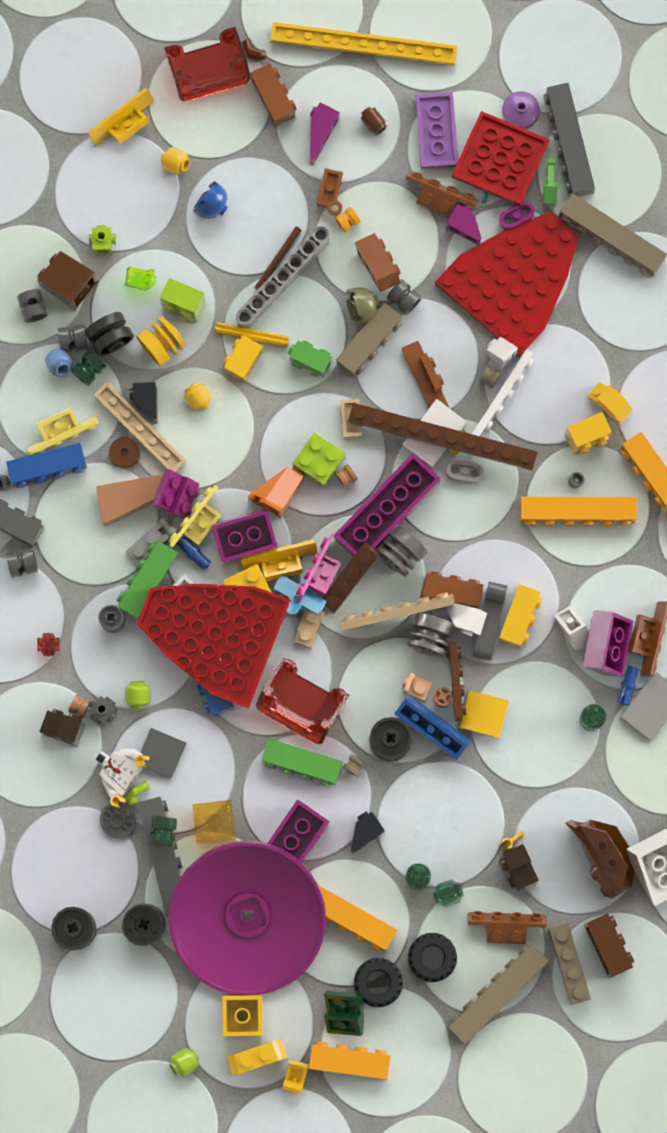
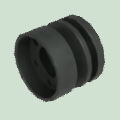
(132, 922)

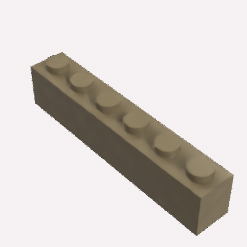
(612, 235)
(498, 994)

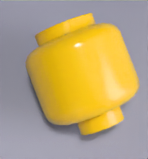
(175, 161)
(197, 396)

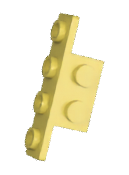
(60, 427)
(200, 522)

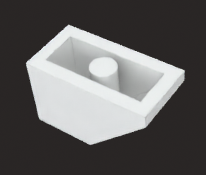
(501, 352)
(467, 619)
(572, 627)

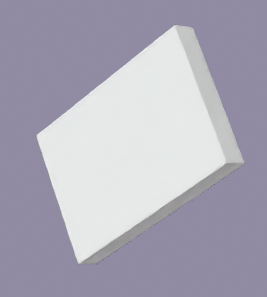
(439, 415)

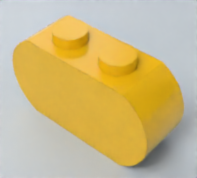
(256, 1057)

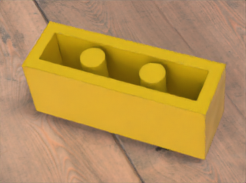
(520, 616)

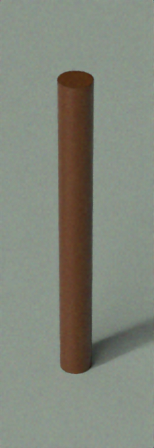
(279, 256)

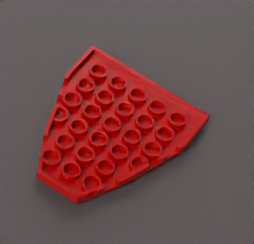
(514, 278)
(216, 633)

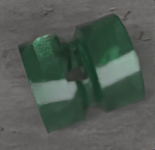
(88, 368)
(592, 717)
(163, 831)
(418, 876)

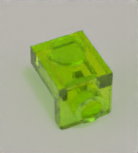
(140, 278)

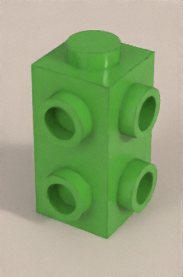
(309, 358)

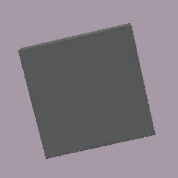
(163, 752)

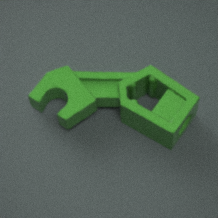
(550, 184)

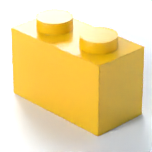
(243, 358)

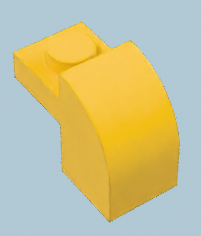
(611, 401)

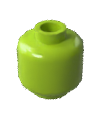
(137, 694)
(184, 1062)

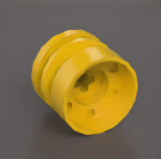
(160, 341)

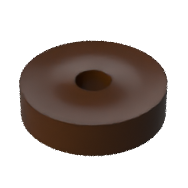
(128, 460)

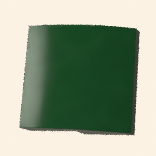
(344, 1013)

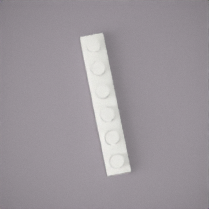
(504, 394)

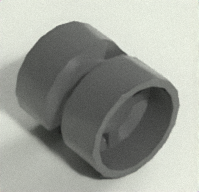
(405, 297)
(32, 306)
(72, 338)
(21, 562)
(111, 619)

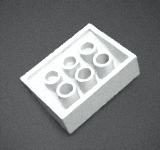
(650, 865)

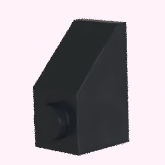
(145, 399)
(365, 831)

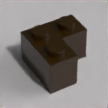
(63, 727)
(518, 867)

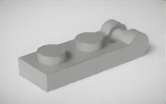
(139, 548)

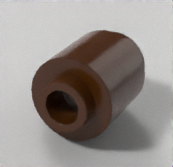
(373, 120)

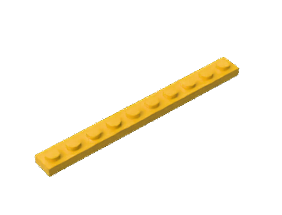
(363, 43)

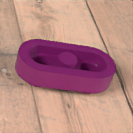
(515, 215)

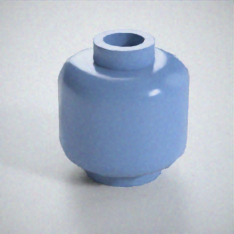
(58, 362)

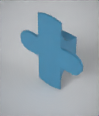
(309, 600)

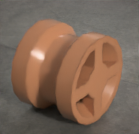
(346, 476)
(444, 694)
(79, 706)

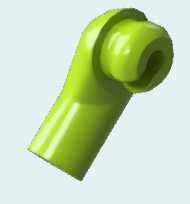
(135, 791)

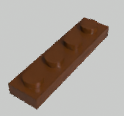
(350, 577)
(456, 674)

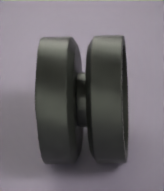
(109, 333)
(393, 728)
(62, 926)

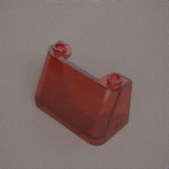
(209, 68)
(300, 703)

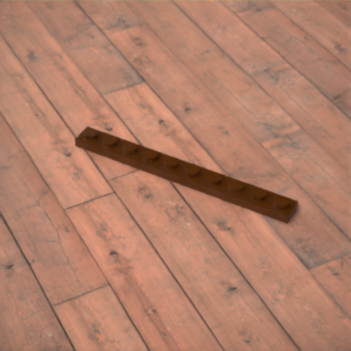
(442, 436)

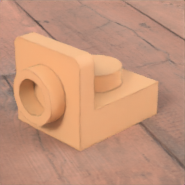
(416, 687)

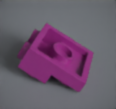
(176, 494)

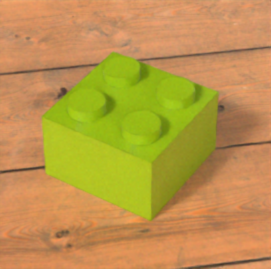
(182, 300)
(319, 460)

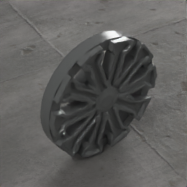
(118, 820)

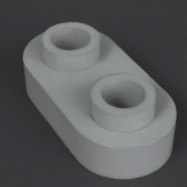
(465, 469)

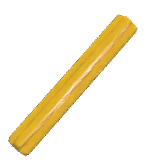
(255, 335)

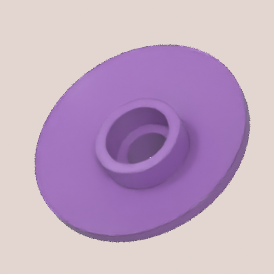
(518, 117)

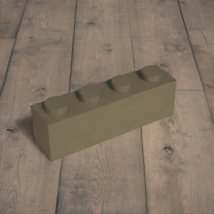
(369, 339)
(569, 964)

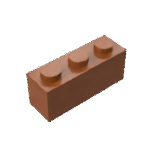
(273, 94)
(378, 262)
(464, 592)

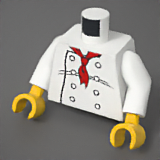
(120, 772)

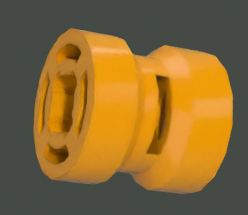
(347, 219)

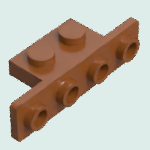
(438, 197)
(424, 373)
(648, 637)
(507, 927)

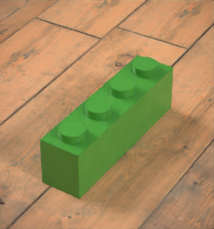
(148, 576)
(301, 761)

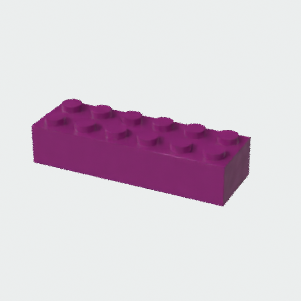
(388, 506)

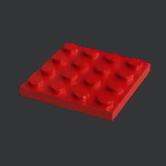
(500, 158)

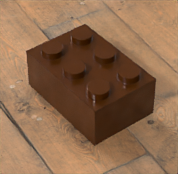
(609, 945)

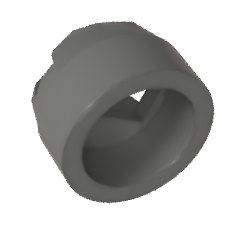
(574, 476)
(6, 483)

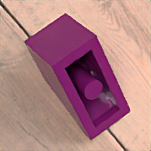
(464, 224)

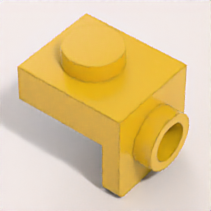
(295, 1076)

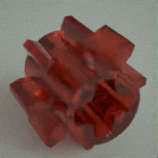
(48, 644)

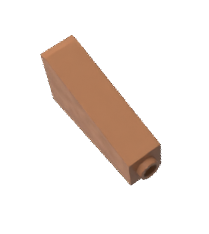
(126, 497)

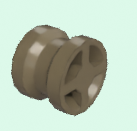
(490, 376)
(354, 765)

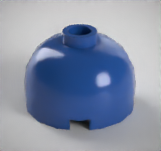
(212, 202)

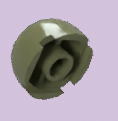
(361, 305)

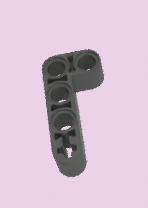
(493, 607)

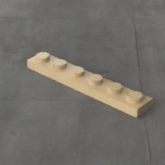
(139, 427)
(404, 609)

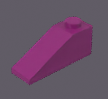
(322, 124)

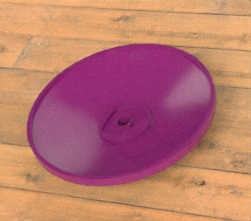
(239, 952)

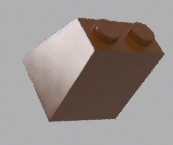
(67, 279)

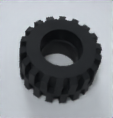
(448, 950)
(385, 966)

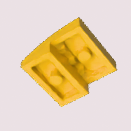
(484, 714)

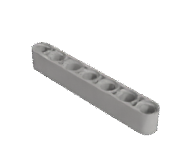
(285, 268)

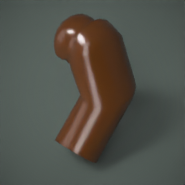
(253, 53)

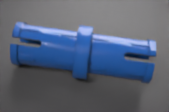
(193, 553)
(628, 685)

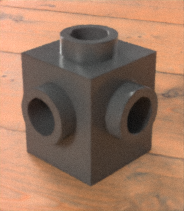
(105, 717)

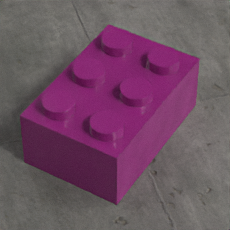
(244, 535)
(607, 643)
(299, 830)

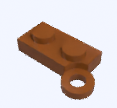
(329, 191)

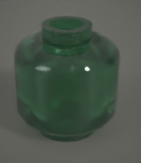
(448, 893)

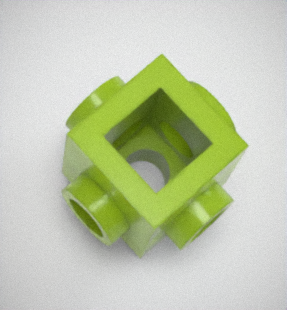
(102, 240)

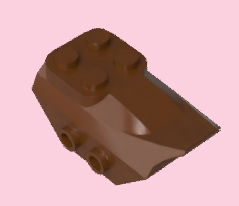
(606, 854)

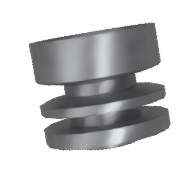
(400, 553)
(429, 637)

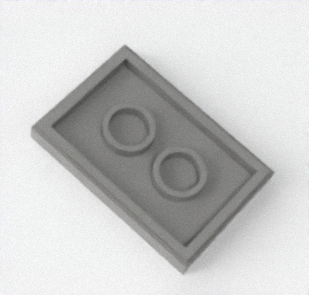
(649, 708)

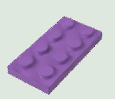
(436, 130)

